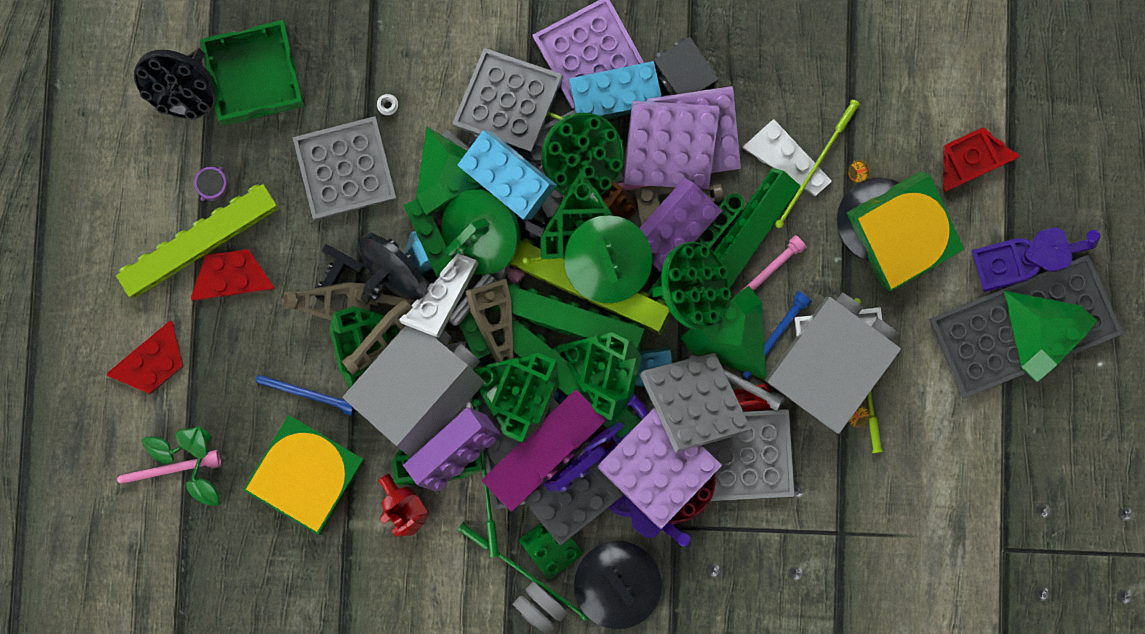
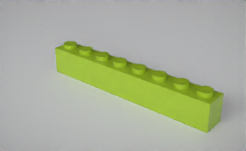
(197, 241)
(638, 308)

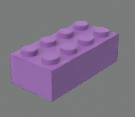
(678, 220)
(452, 450)

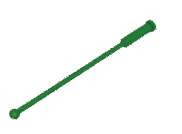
(491, 529)
(485, 545)

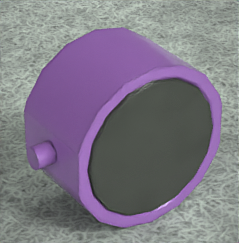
(211, 184)

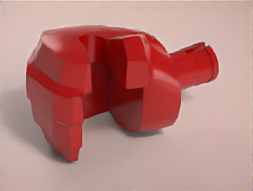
(402, 508)

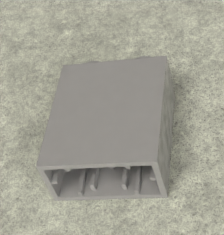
(834, 361)
(415, 388)

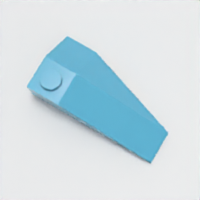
(416, 250)

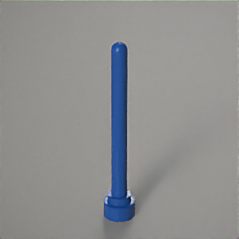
(800, 302)
(341, 403)

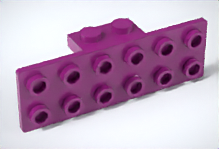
(544, 451)

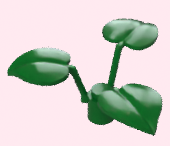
(195, 442)

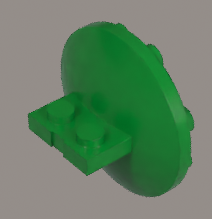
(586, 144)
(481, 229)
(608, 259)
(694, 285)

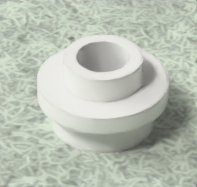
(387, 98)

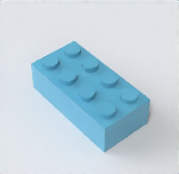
(612, 91)
(507, 175)

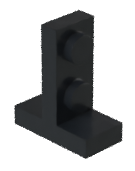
(336, 269)

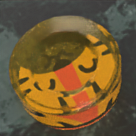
(859, 171)
(860, 417)

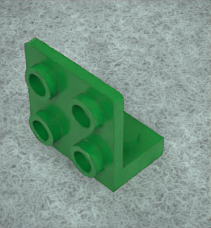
(547, 552)

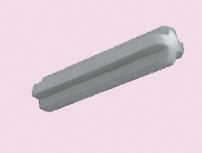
(463, 308)

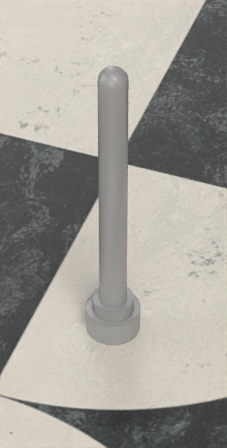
(775, 400)

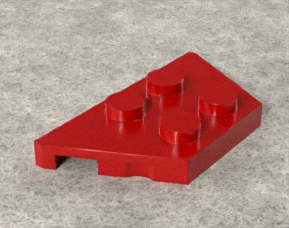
(973, 157)
(230, 275)
(151, 362)

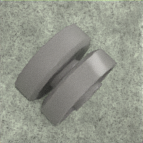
(540, 608)

